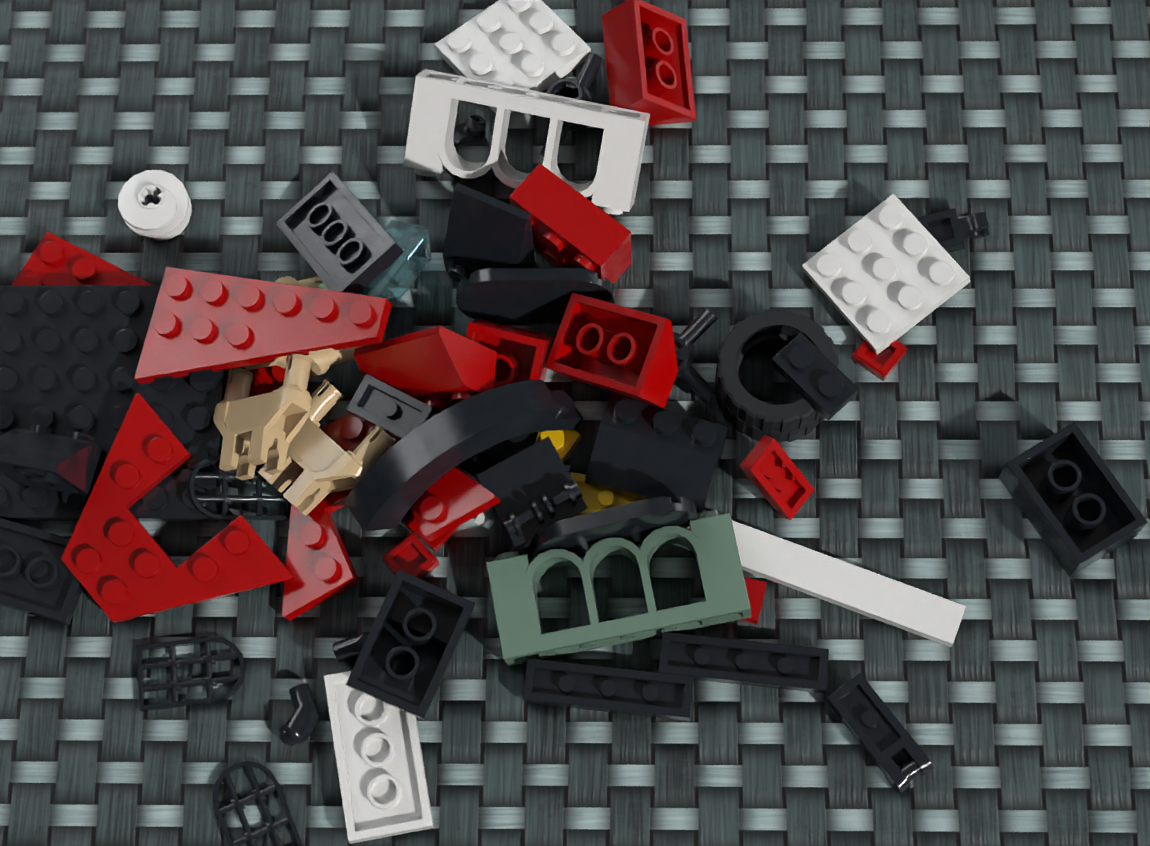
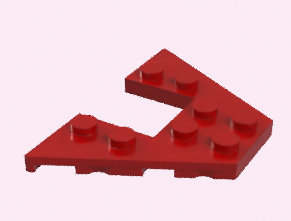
(315, 546)
(121, 559)

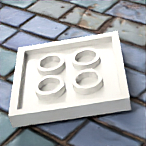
(514, 46)
(885, 273)

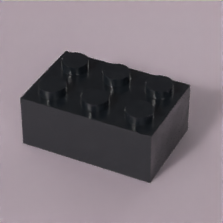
(1072, 499)

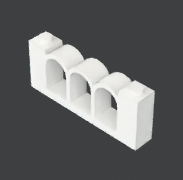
(433, 120)

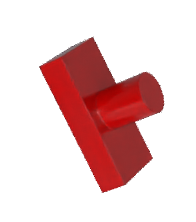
(776, 477)

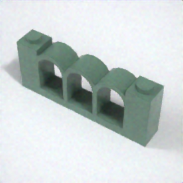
(518, 612)

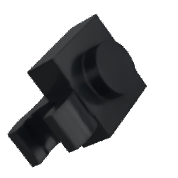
(950, 230)

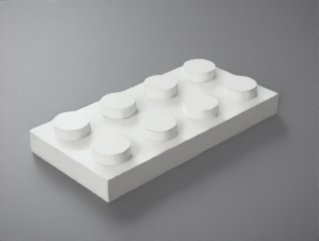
(377, 764)

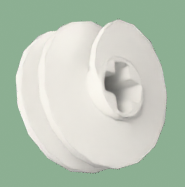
(155, 204)

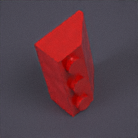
(648, 62)
(615, 350)
(431, 366)

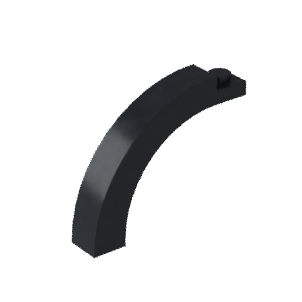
(449, 439)

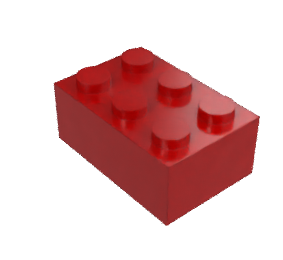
(571, 227)

